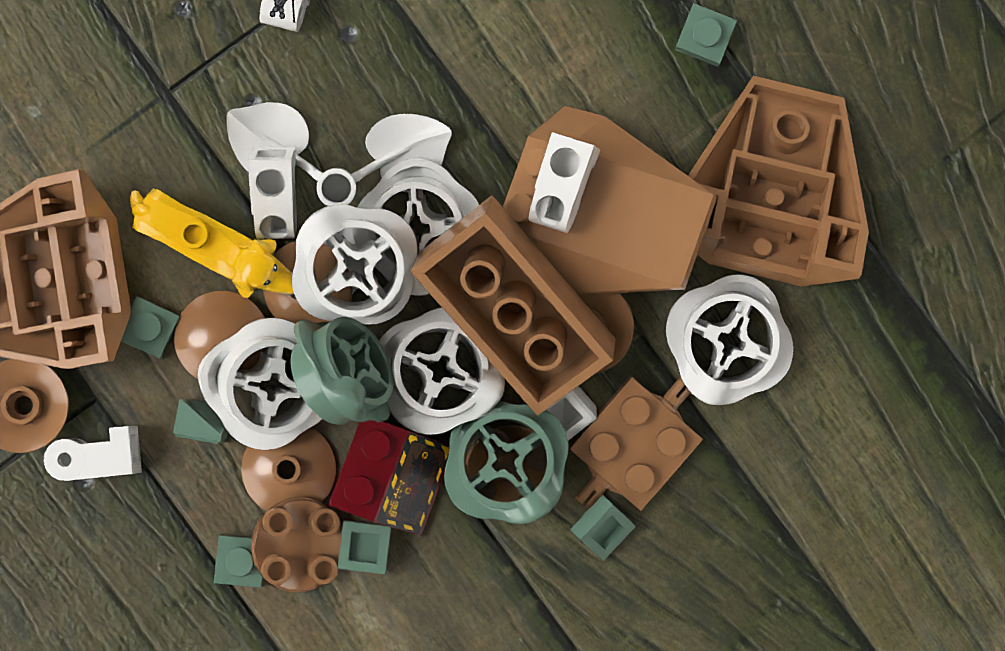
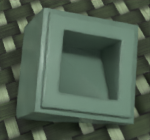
(199, 422)

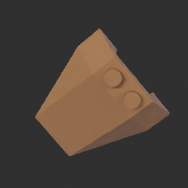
(784, 188)
(635, 218)
(61, 274)

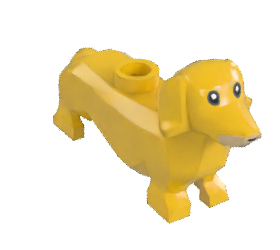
(219, 248)

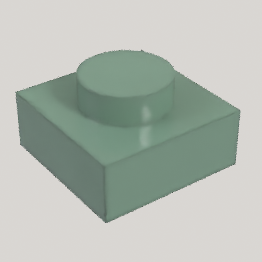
(705, 35)
(150, 328)
(602, 527)
(364, 547)
(235, 562)

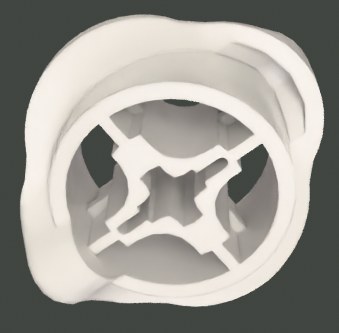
(415, 176)
(325, 226)
(774, 358)
(220, 372)
(418, 416)

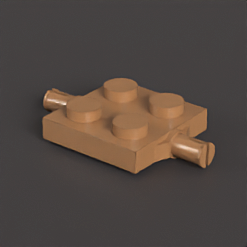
(635, 443)

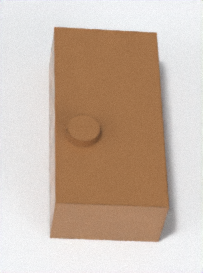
(514, 305)

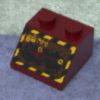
(391, 476)

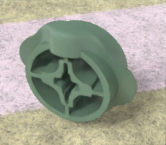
(342, 371)
(536, 502)

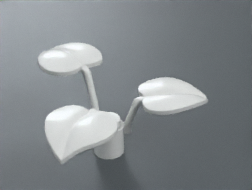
(388, 142)

